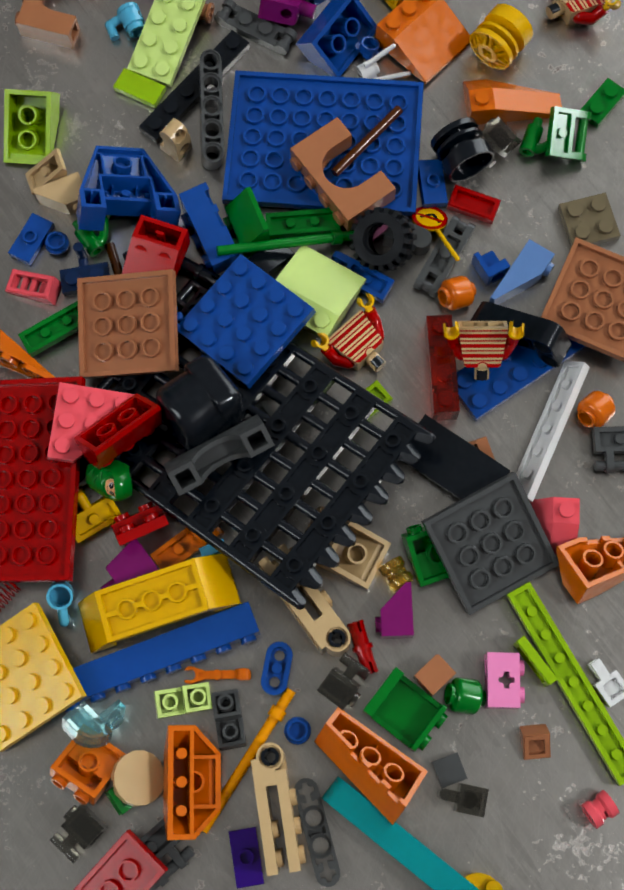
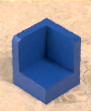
(489, 267)

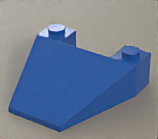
(124, 184)

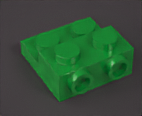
(423, 556)

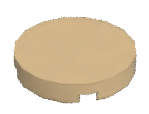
(137, 778)

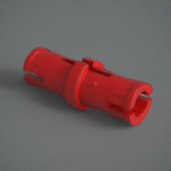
(362, 646)

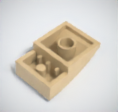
(361, 561)

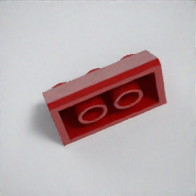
(119, 430)

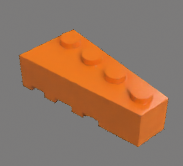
(371, 763)

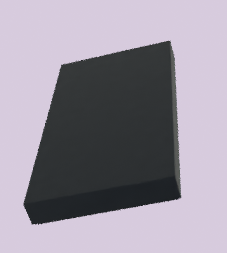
(455, 462)

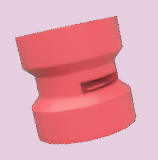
(599, 809)

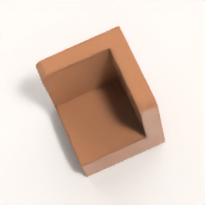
(434, 675)

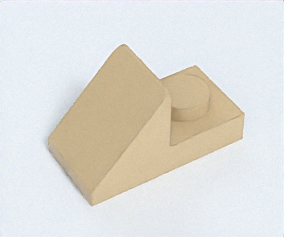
(47, 170)

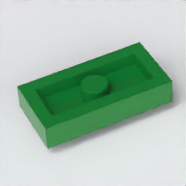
(603, 101)

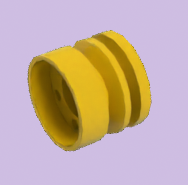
(501, 36)

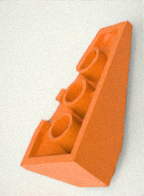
(18, 360)
(591, 566)

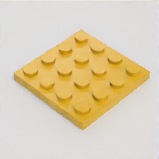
(33, 676)

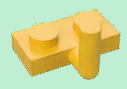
(94, 516)

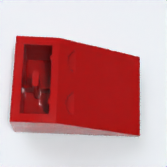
(156, 246)

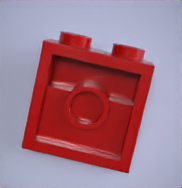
(133, 526)

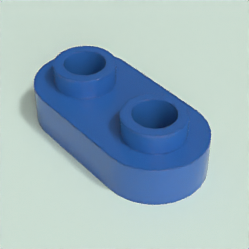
(277, 669)

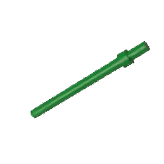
(334, 237)

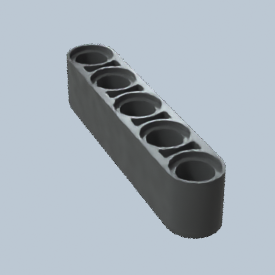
(213, 99)

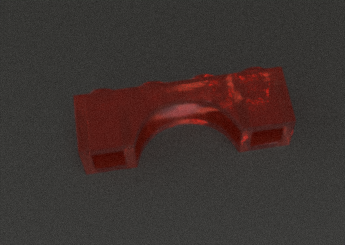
(443, 374)

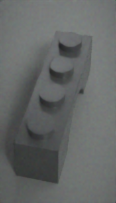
(240, 441)

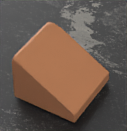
(535, 741)

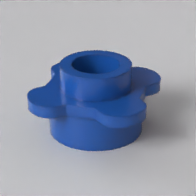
(368, 47)

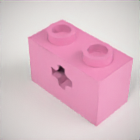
(495, 666)

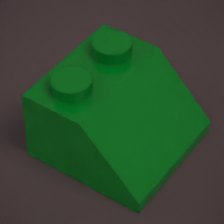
(246, 220)

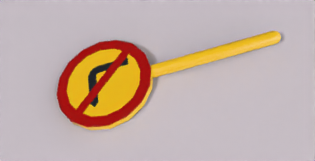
(433, 220)

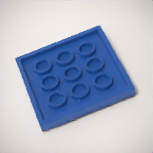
(245, 320)

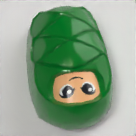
(111, 481)

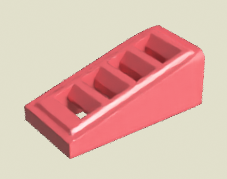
(48, 291)

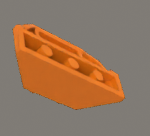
(189, 782)

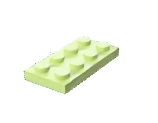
(165, 39)

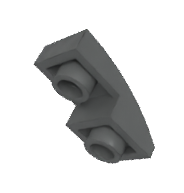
(228, 719)

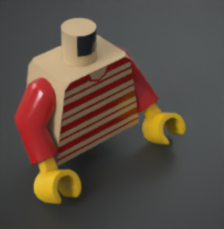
(580, 11)
(356, 341)
(482, 344)

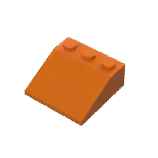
(424, 36)

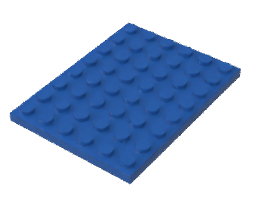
(282, 109)

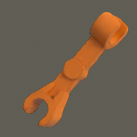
(202, 675)

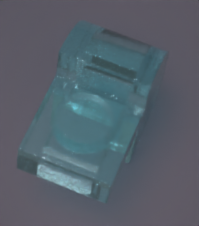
(90, 729)

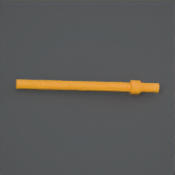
(276, 714)

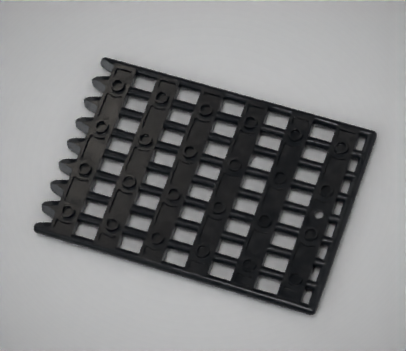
(344, 505)

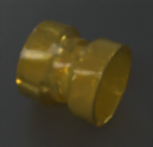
(396, 573)

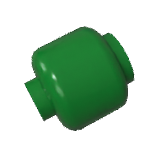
(464, 695)

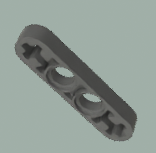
(314, 832)

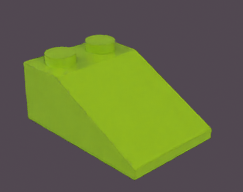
(29, 125)

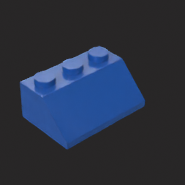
(333, 35)

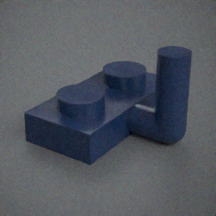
(69, 276)

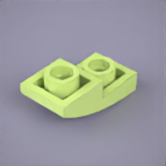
(183, 700)

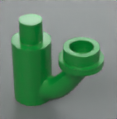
(530, 142)
(93, 244)

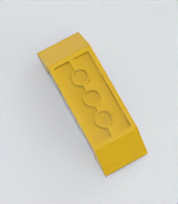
(157, 600)

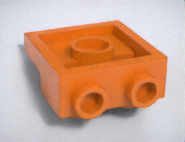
(85, 770)

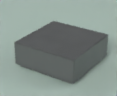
(449, 770)

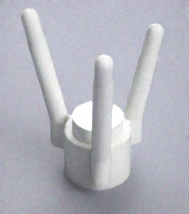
(370, 69)

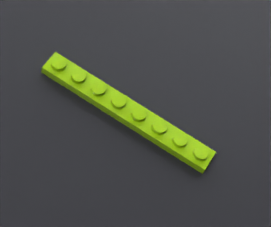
(570, 678)

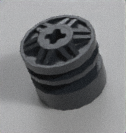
(462, 149)

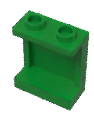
(405, 711)

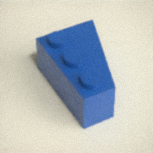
(207, 227)

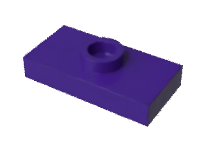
(246, 857)

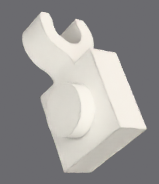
(610, 685)

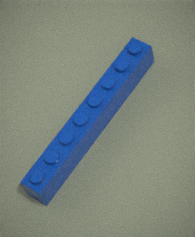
(166, 652)

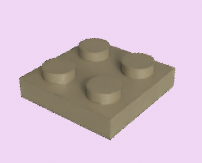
(589, 220)

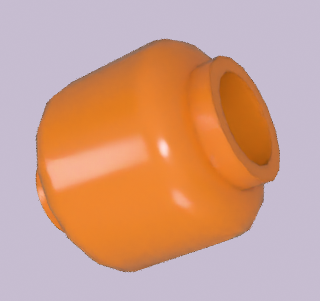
(456, 293)
(596, 409)

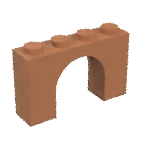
(46, 25)
(347, 204)

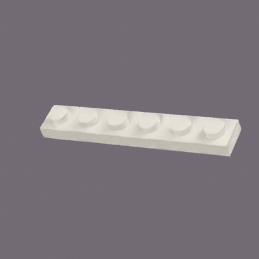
(551, 426)

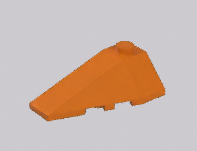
(511, 102)

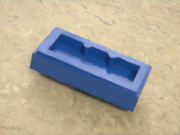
(432, 183)
(31, 239)

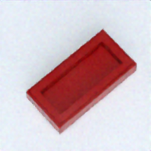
(473, 204)

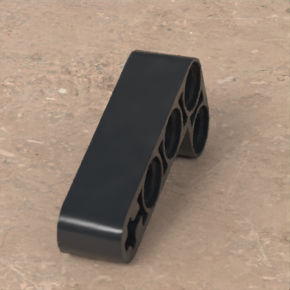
(539, 333)

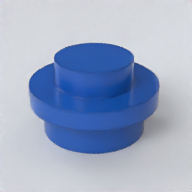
(57, 243)
(297, 730)

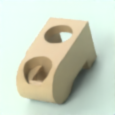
(174, 138)

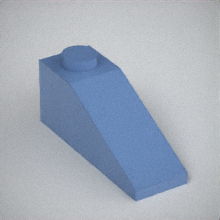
(525, 272)

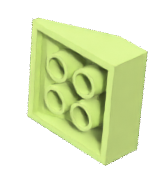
(323, 286)

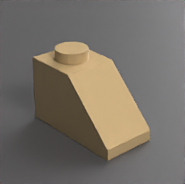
(60, 194)

